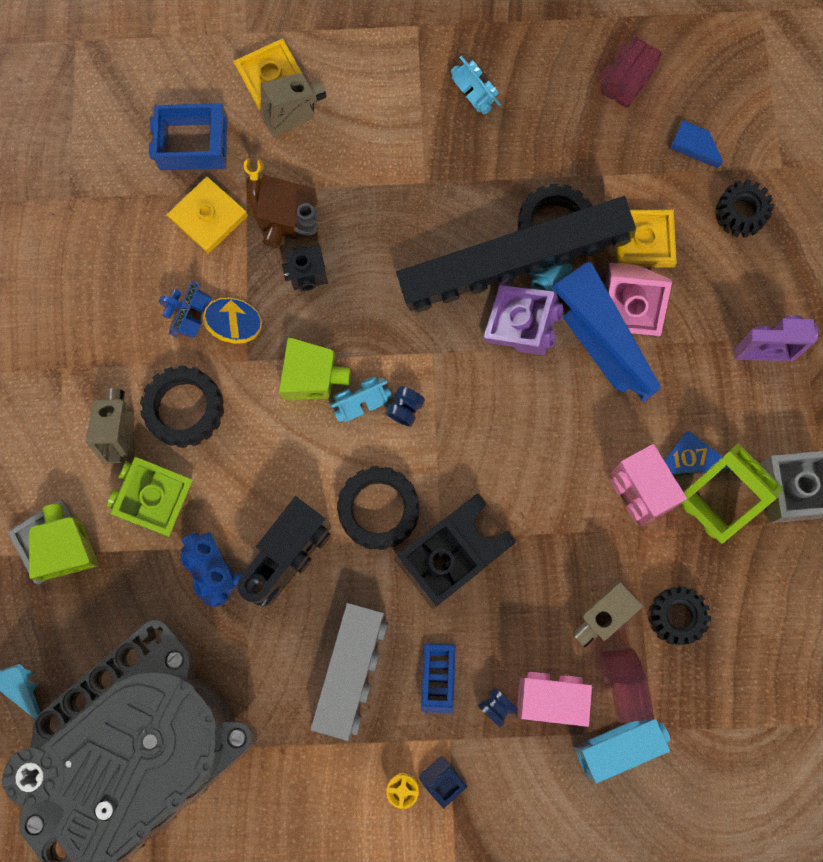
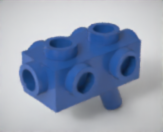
(211, 575)

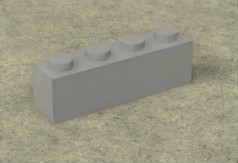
(348, 672)

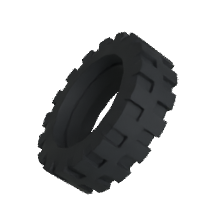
(548, 196)
(168, 380)
(375, 476)

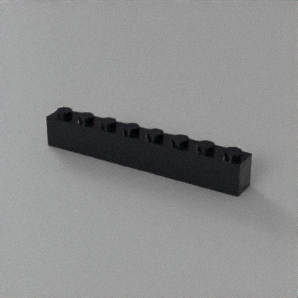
(517, 254)

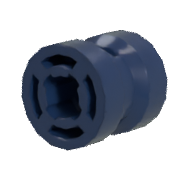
(405, 406)

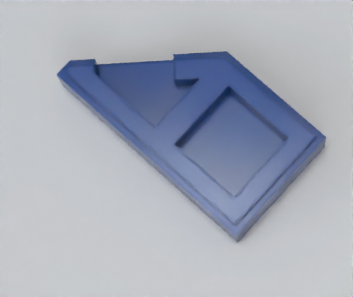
(697, 144)

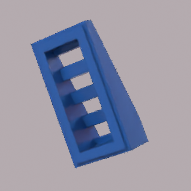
(437, 706)

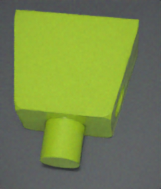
(310, 372)
(59, 546)

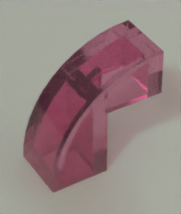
(629, 685)

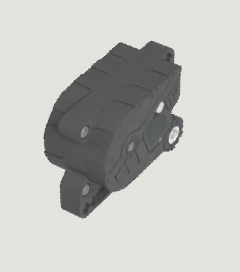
(127, 756)

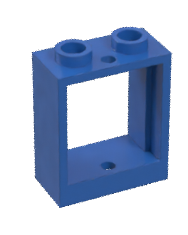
(189, 115)

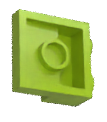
(149, 496)

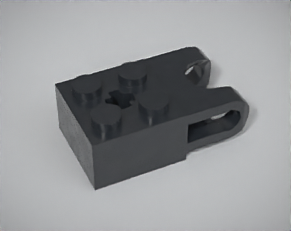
(461, 548)
(284, 552)

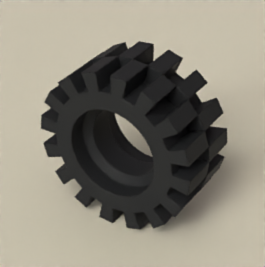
(751, 195)
(697, 609)

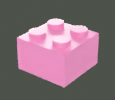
(646, 485)
(553, 700)

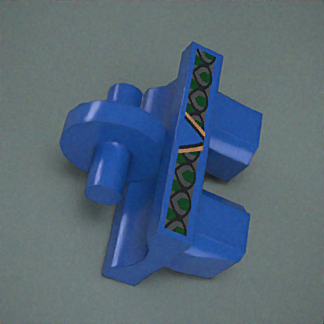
(184, 324)

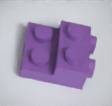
(524, 319)
(782, 343)

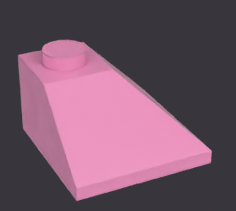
(639, 297)

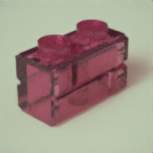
(630, 72)

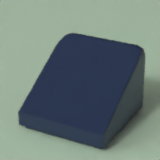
(442, 782)

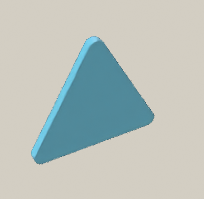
(19, 689)

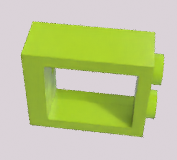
(751, 474)

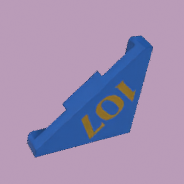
(691, 456)

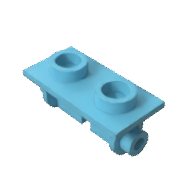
(468, 77)
(370, 393)

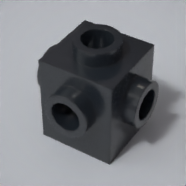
(305, 268)

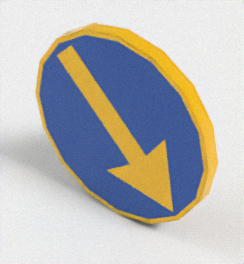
(232, 320)

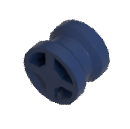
(497, 707)

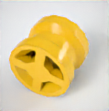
(401, 796)

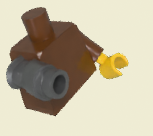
(280, 206)

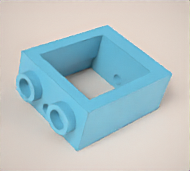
(622, 749)

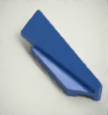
(605, 333)

